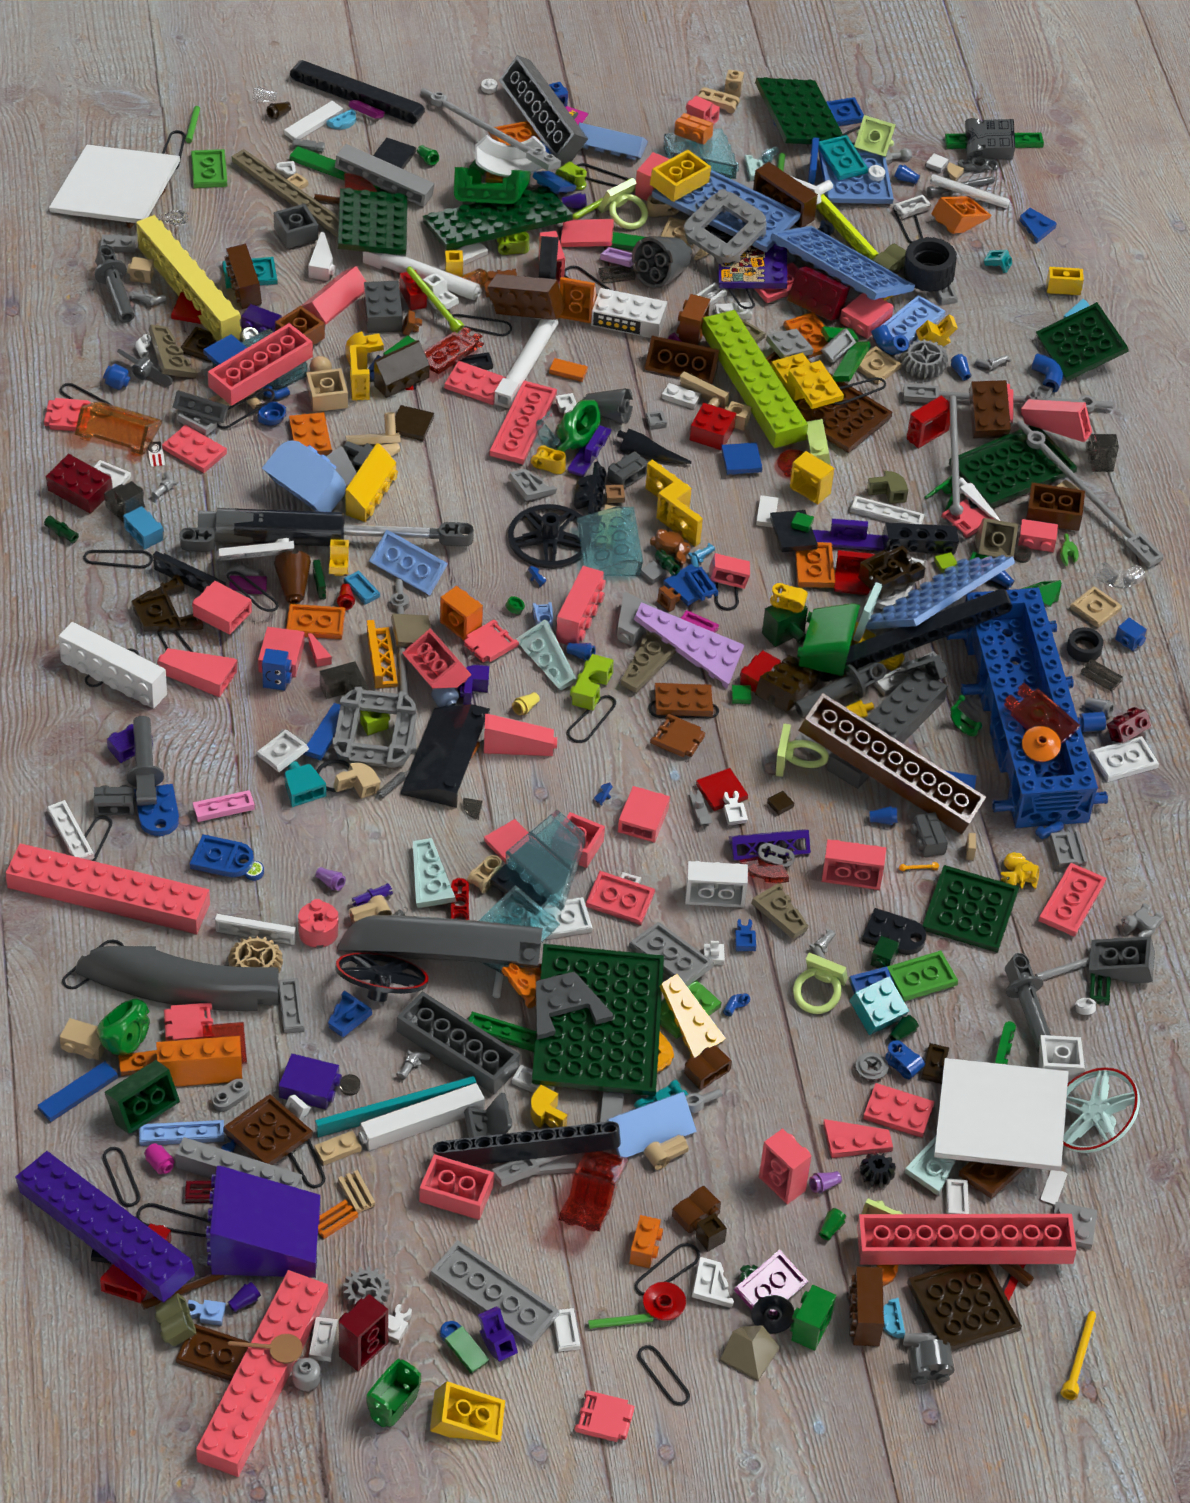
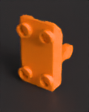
(523, 981)

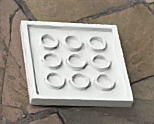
(252, 551)

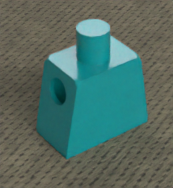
(303, 784)

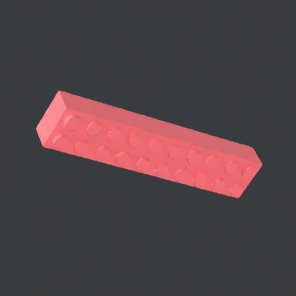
(108, 888)
(966, 1239)
(259, 1376)

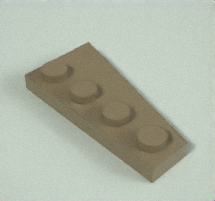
(169, 354)
(647, 661)

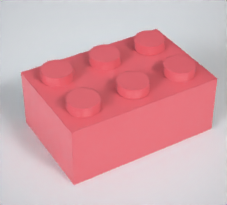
(853, 864)
(785, 1166)
(456, 1187)

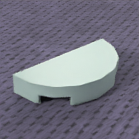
(751, 165)

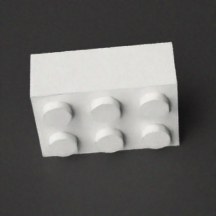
(716, 884)

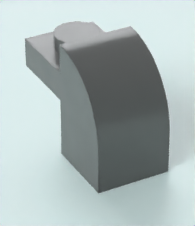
(357, 453)

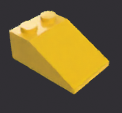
(466, 1414)

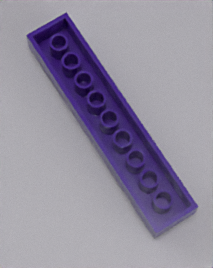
(105, 1226)

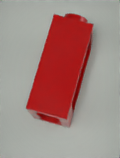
(936, 411)

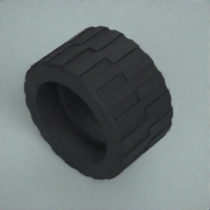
(930, 251)

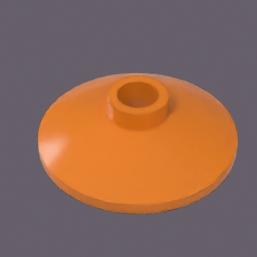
(1041, 751)

